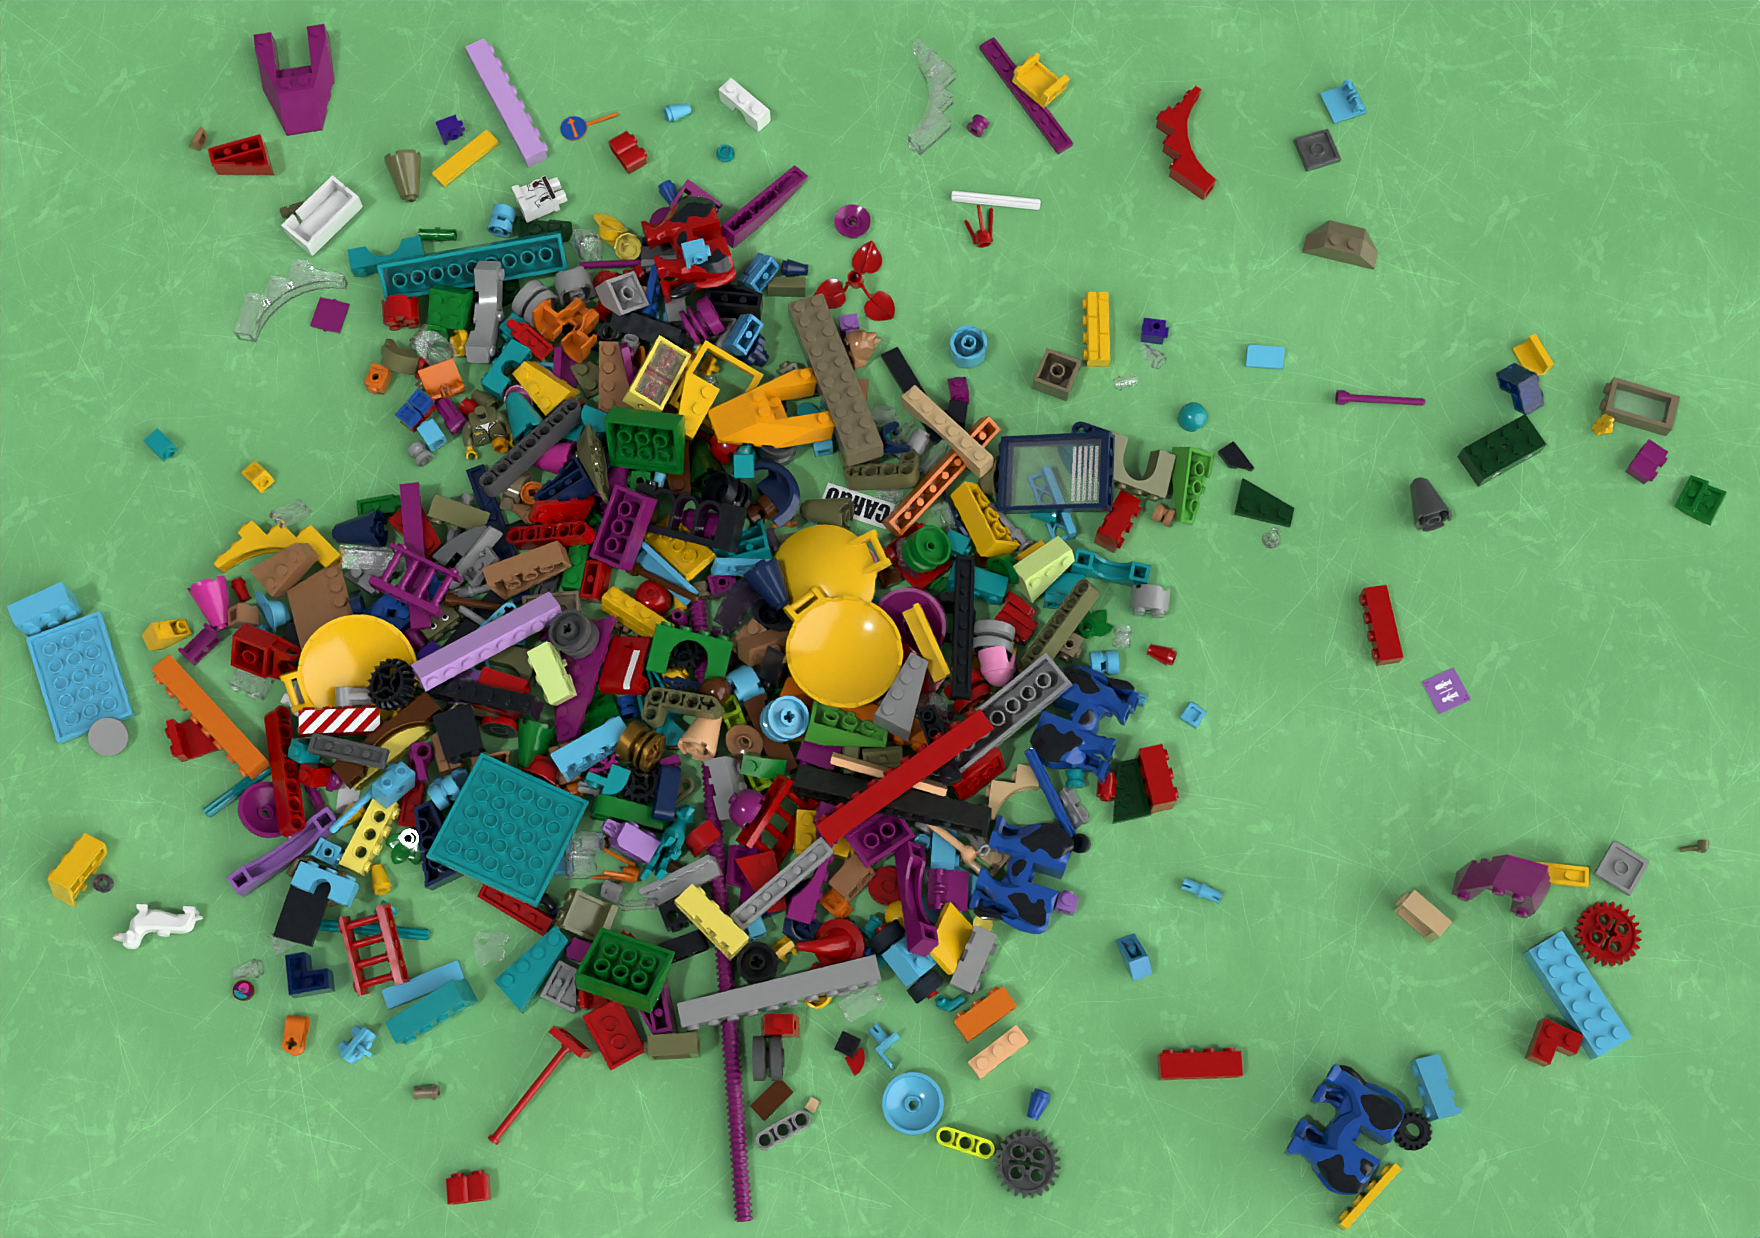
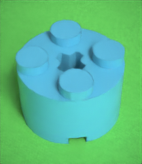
(975, 352)
(744, 684)

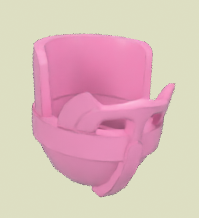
(996, 666)

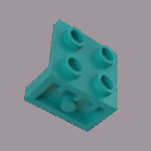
(1059, 589)

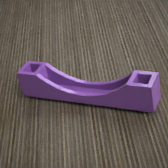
(262, 869)

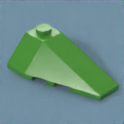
(1188, 480)
(838, 728)

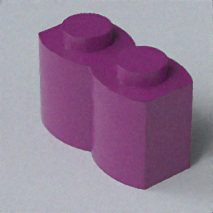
(1646, 462)

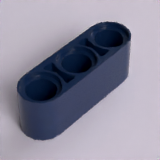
(666, 793)

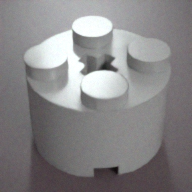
(574, 284)
(1149, 600)

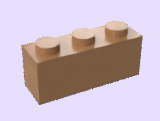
(753, 648)

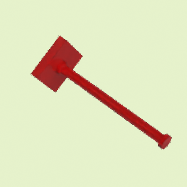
(569, 1044)

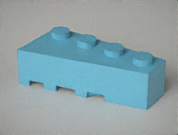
(589, 749)

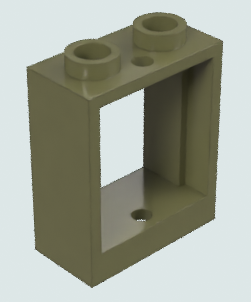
(672, 1046)

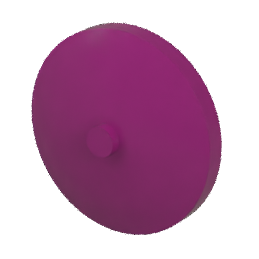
(904, 599)

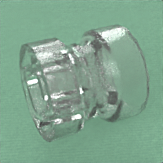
(1121, 637)

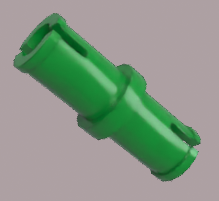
(437, 234)

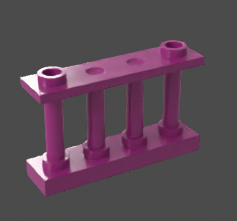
(415, 599)

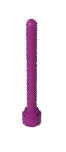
(1344, 397)

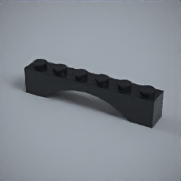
(507, 701)

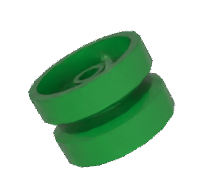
(926, 548)

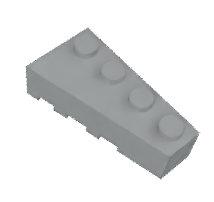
(901, 701)

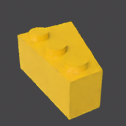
(76, 867)

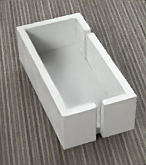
(322, 215)

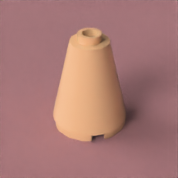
(701, 738)

